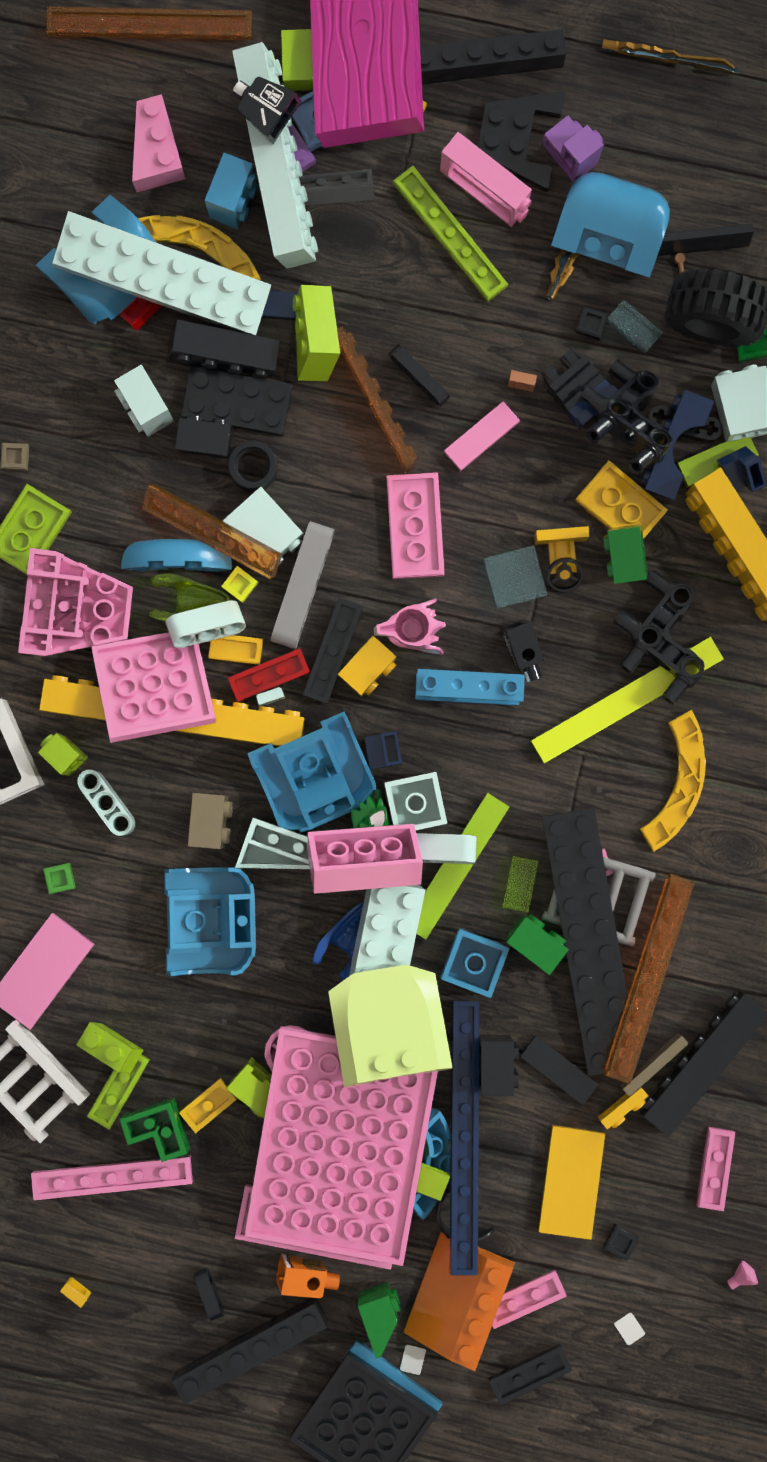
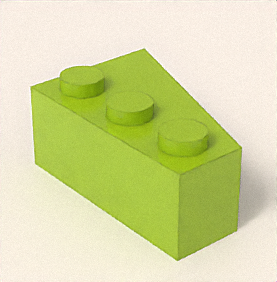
(315, 333)
(252, 1086)

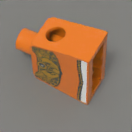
(304, 1277)

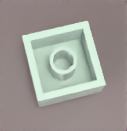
(146, 405)
(416, 801)

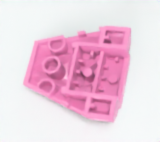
(71, 606)

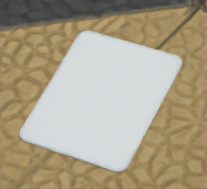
(629, 1328)
(412, 1359)

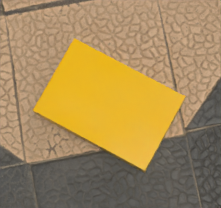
(620, 501)

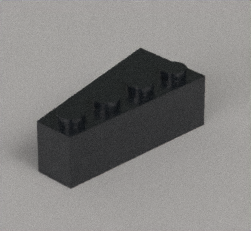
(222, 349)

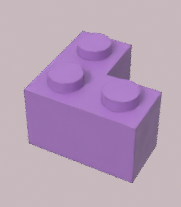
(573, 147)

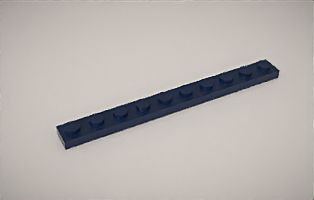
(464, 1138)

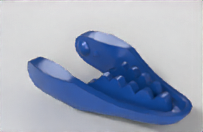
(343, 936)

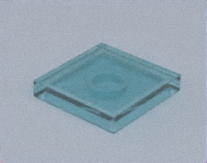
(515, 577)

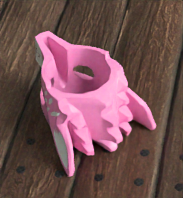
(413, 628)

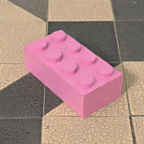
(364, 858)

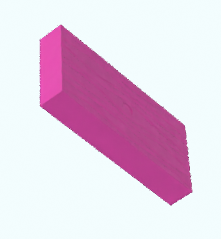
(366, 70)

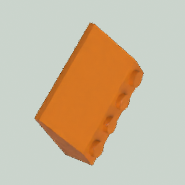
(458, 1310)

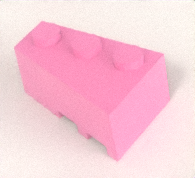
(155, 150)

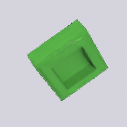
(59, 878)

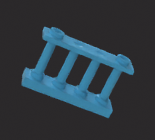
(469, 687)

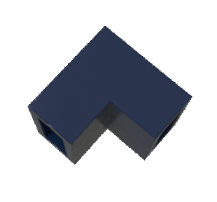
(743, 469)
(383, 750)

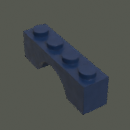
(689, 412)

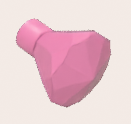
(743, 1276)

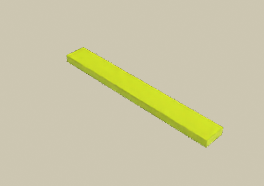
(617, 706)

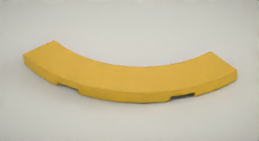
(201, 237)
(687, 785)

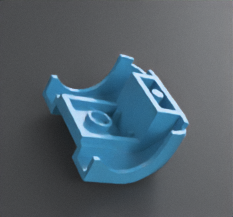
(613, 222)
(92, 298)
(314, 775)
(209, 920)

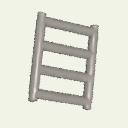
(619, 870)

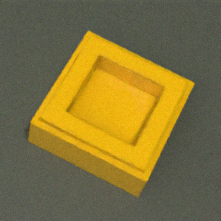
(75, 1292)

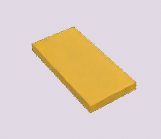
(571, 1182)

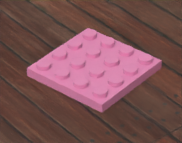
(151, 687)

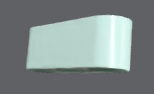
(205, 624)
(96, 794)
(447, 848)

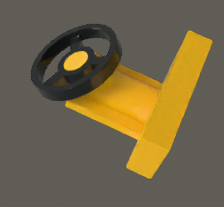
(562, 554)

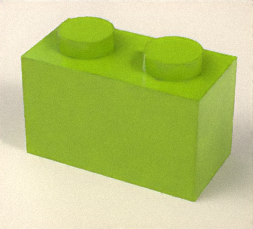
(297, 59)
(62, 754)
(110, 1047)

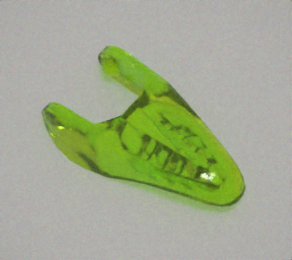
(189, 594)

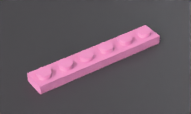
(111, 1177)

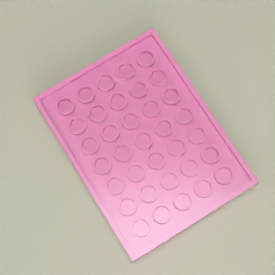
(338, 1160)

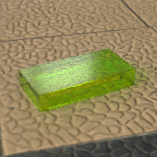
(520, 884)

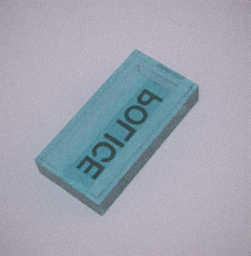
(634, 326)

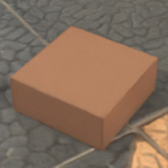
(522, 381)

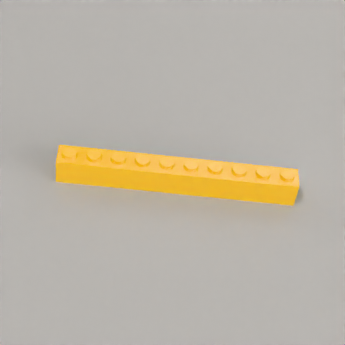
(231, 722)

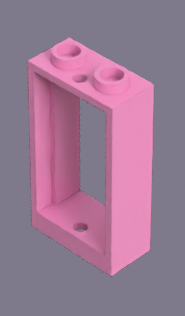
(485, 180)

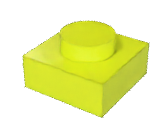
(239, 584)

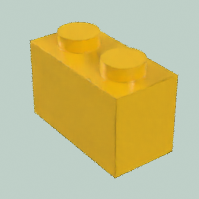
(368, 666)

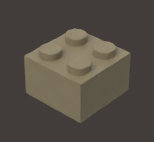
(209, 821)

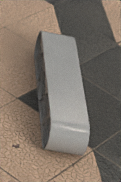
(302, 585)

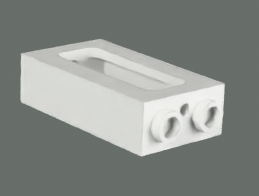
(29, 773)

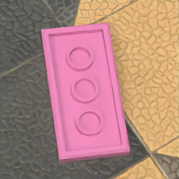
(415, 525)
(42, 970)

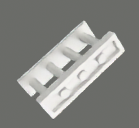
(54, 1073)

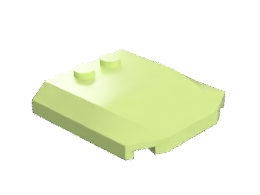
(389, 1025)

